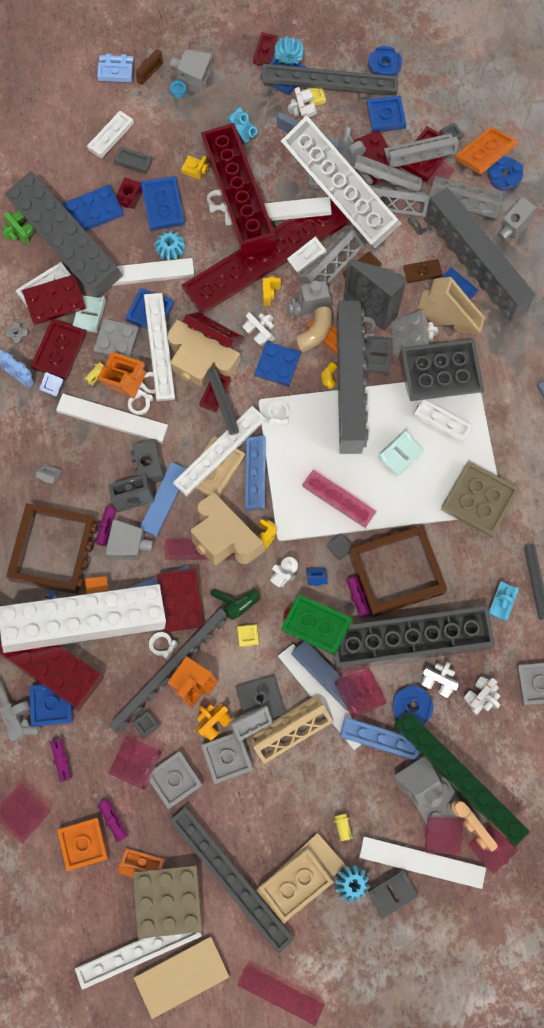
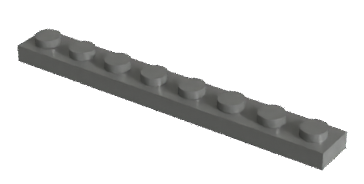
(329, 79)
(161, 679)
(232, 880)

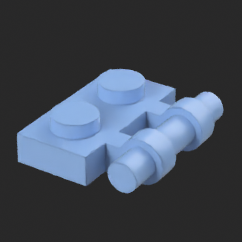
(115, 68)
(16, 369)

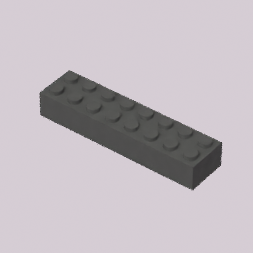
(64, 234)
(479, 255)
(351, 378)
(415, 638)

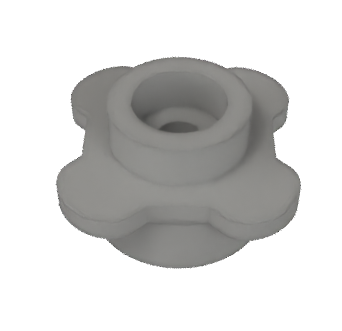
(293, 308)
(16, 338)

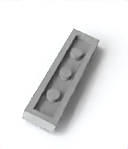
(382, 171)

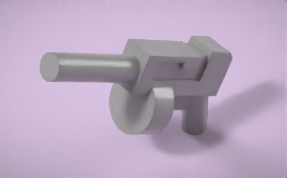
(350, 151)
(11, 715)

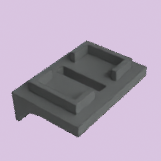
(378, 346)
(383, 899)

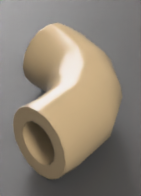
(318, 331)

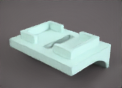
(89, 322)
(407, 446)

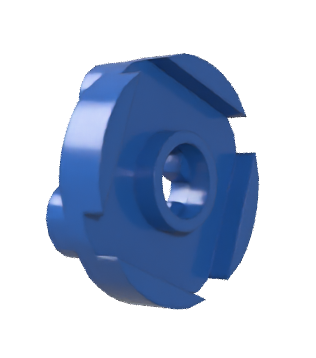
(386, 53)
(509, 181)
(417, 695)

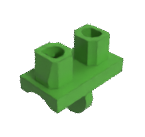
(15, 229)

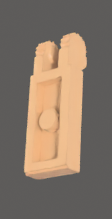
(473, 825)

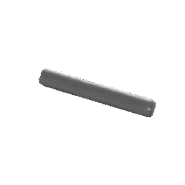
(223, 401)
(536, 578)

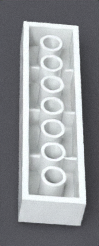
(341, 182)
(81, 618)

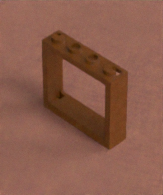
(22, 540)
(407, 600)

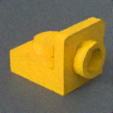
(195, 167)
(268, 287)
(270, 534)

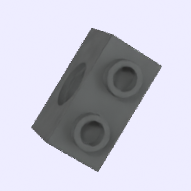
(143, 452)
(131, 493)

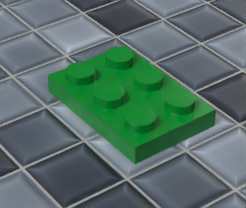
(316, 624)

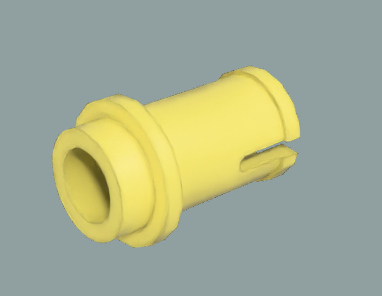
(92, 377)
(343, 827)

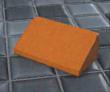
(138, 861)

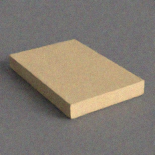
(222, 474)
(296, 885)

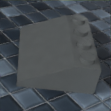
(377, 289)
(441, 370)

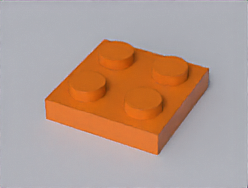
(82, 844)

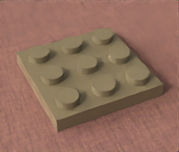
(480, 499)
(167, 901)

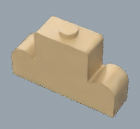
(449, 305)
(199, 354)
(223, 533)

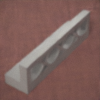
(421, 150)
(403, 194)
(472, 198)
(333, 249)

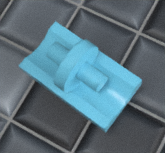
(243, 125)
(503, 601)

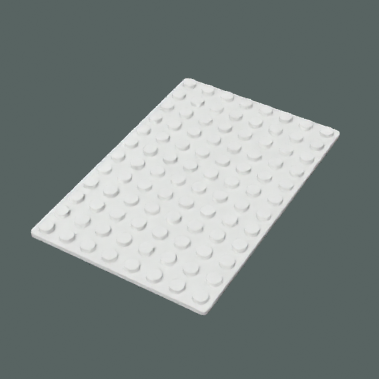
(408, 499)

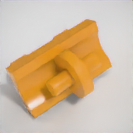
(218, 714)

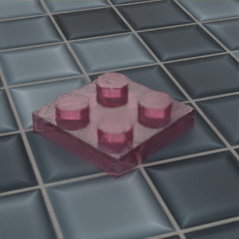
(360, 692)
(135, 762)
(22, 813)

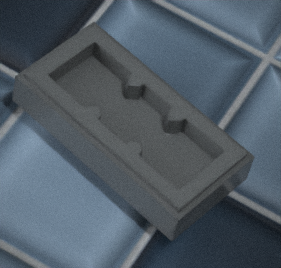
(133, 160)

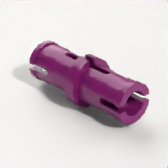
(105, 526)
(358, 597)
(60, 760)
(112, 820)

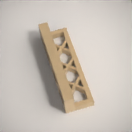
(287, 726)

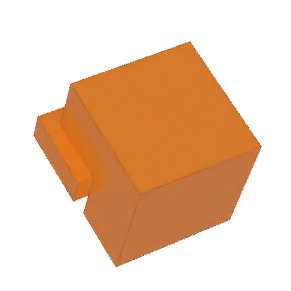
(122, 374)
(191, 681)

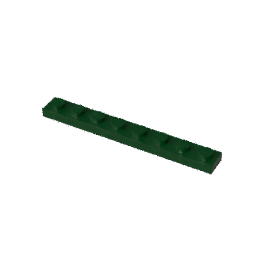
(462, 779)

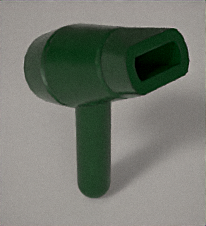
(237, 606)

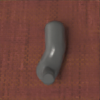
(416, 225)

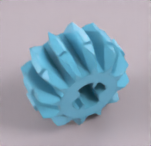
(289, 50)
(169, 245)
(356, 890)

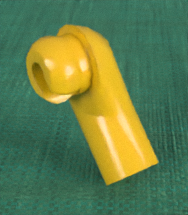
(326, 375)

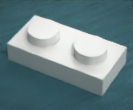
(307, 255)

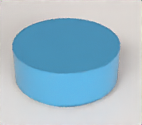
(178, 89)

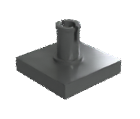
(260, 693)

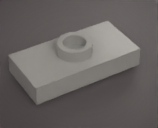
(251, 722)

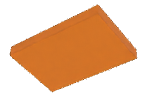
(485, 150)

